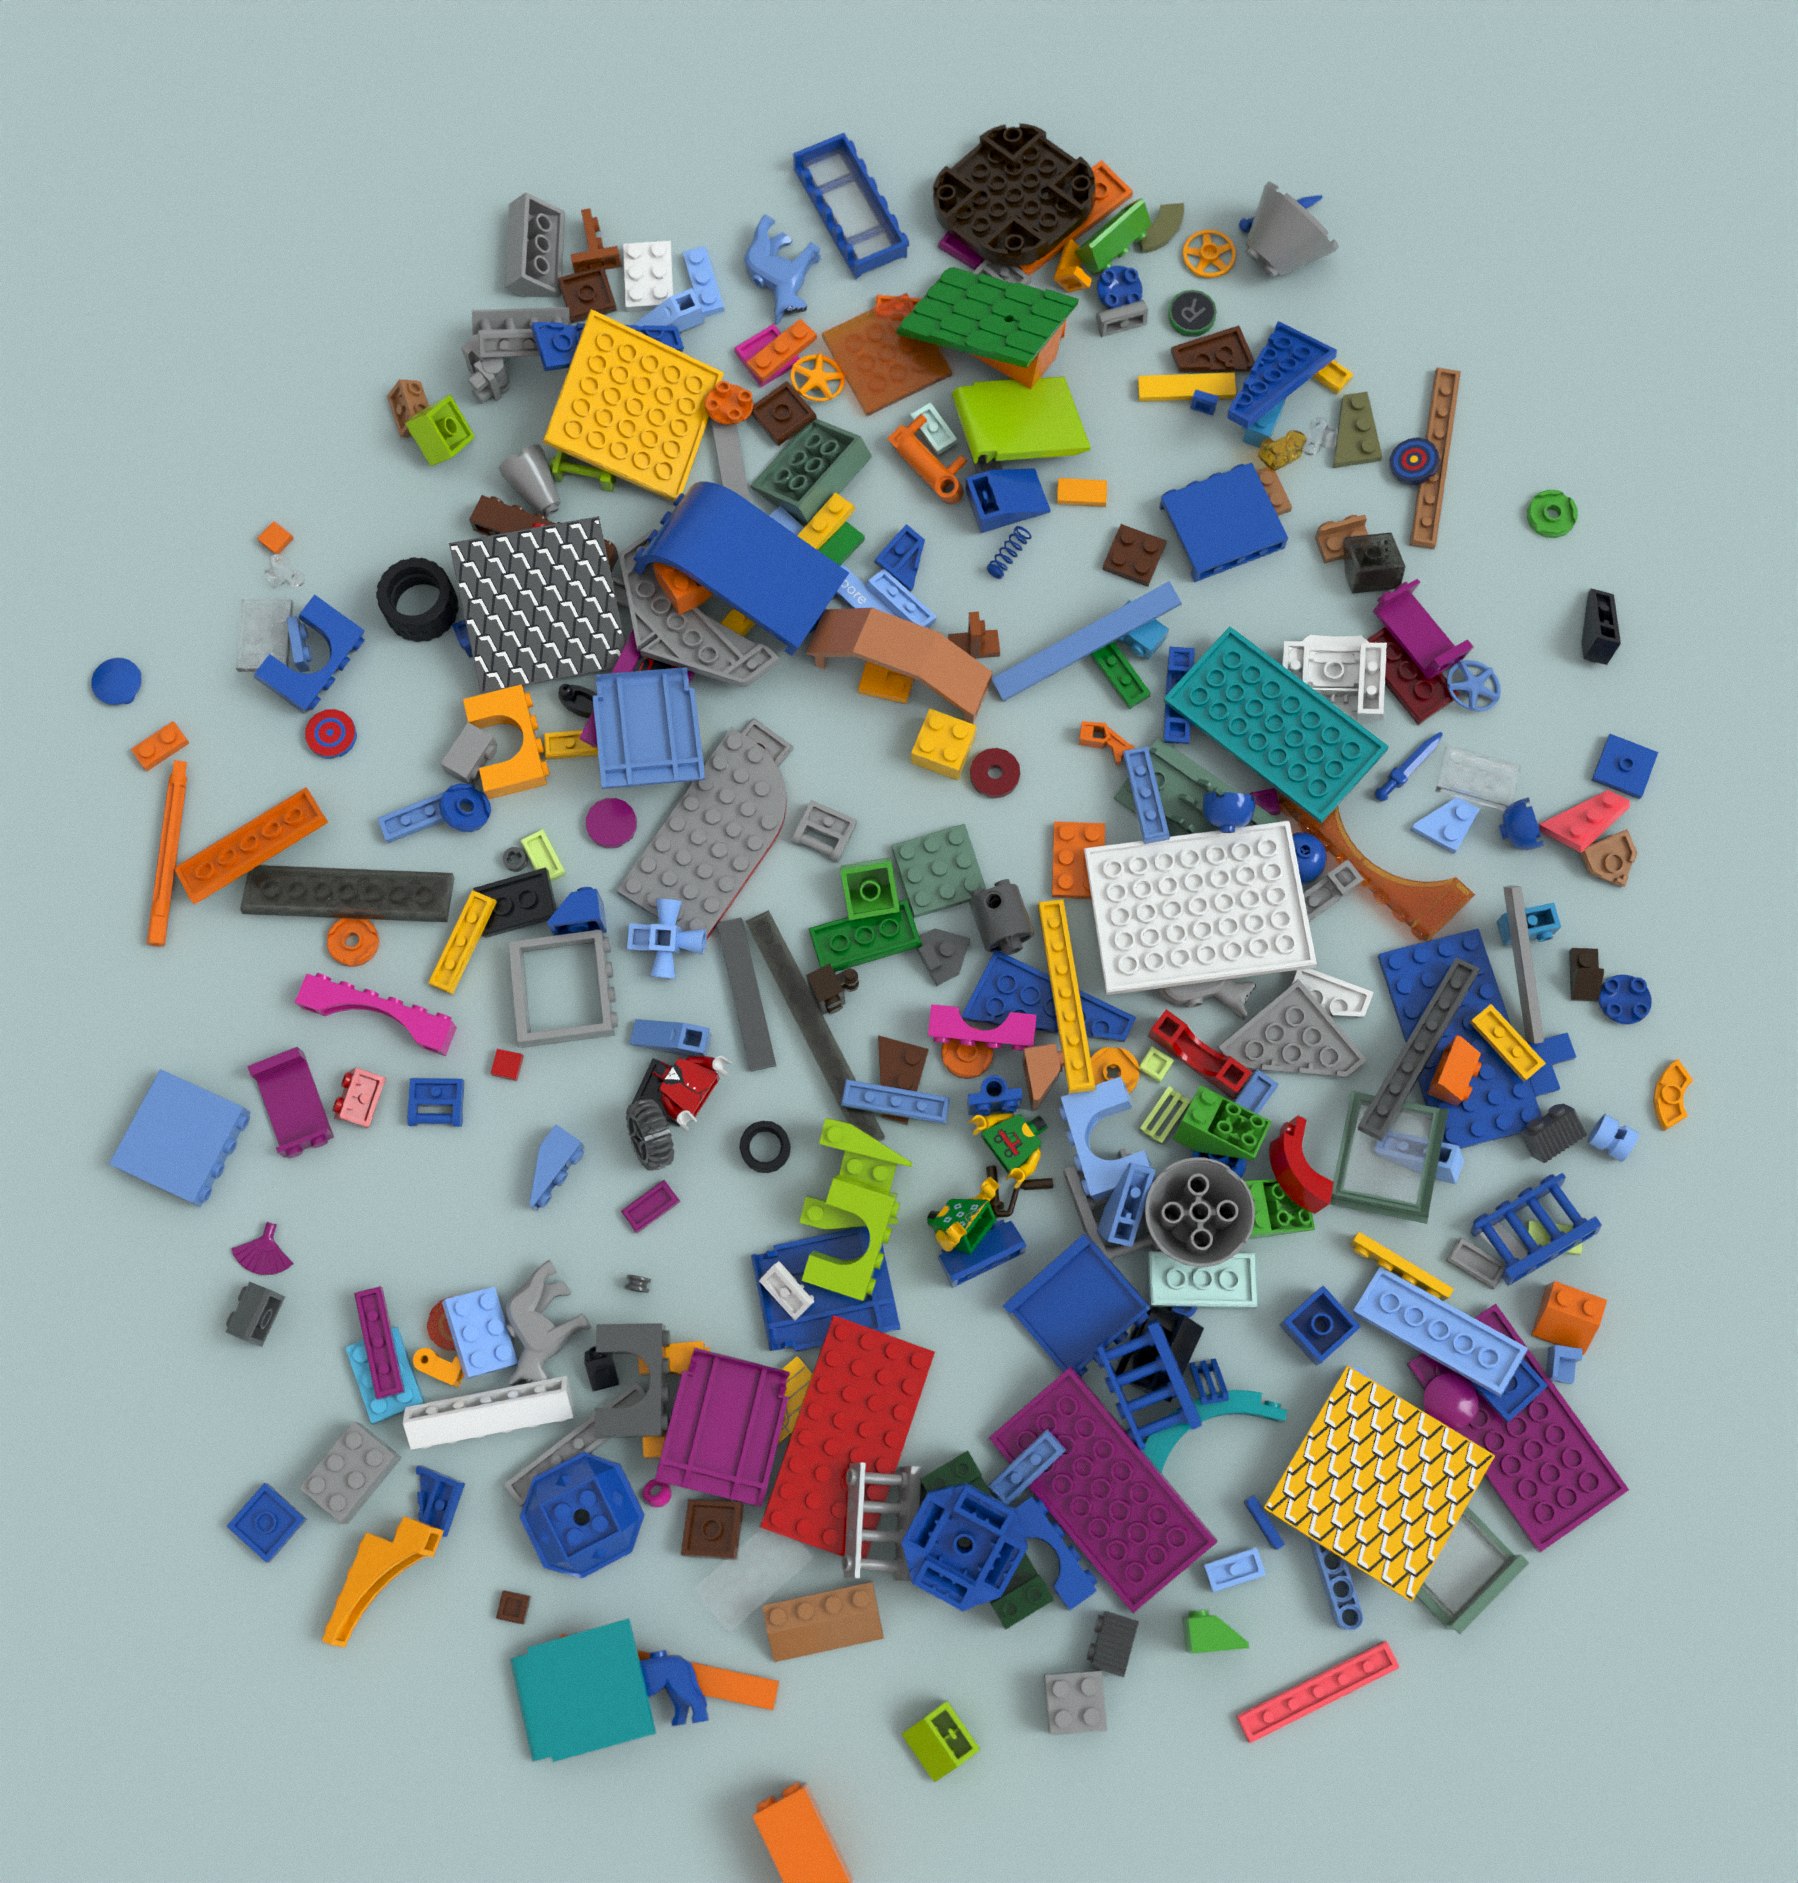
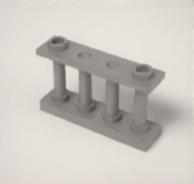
(509, 330)
(1085, 1207)
(905, 1509)

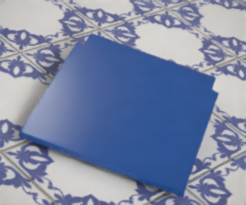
(809, 1330)

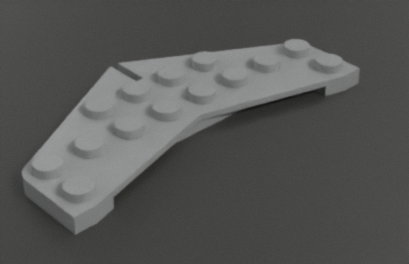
(687, 638)

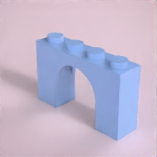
(1083, 1112)

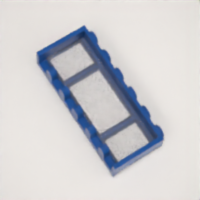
(850, 204)

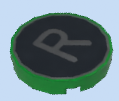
(1192, 313)

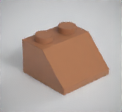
(1041, 1071)

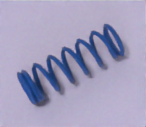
(991, 567)

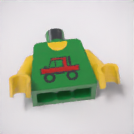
(1012, 1142)

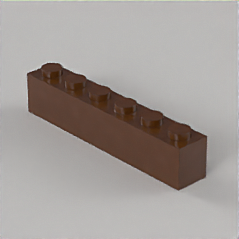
(495, 517)

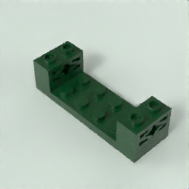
(1026, 1588)

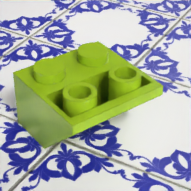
(941, 1741)

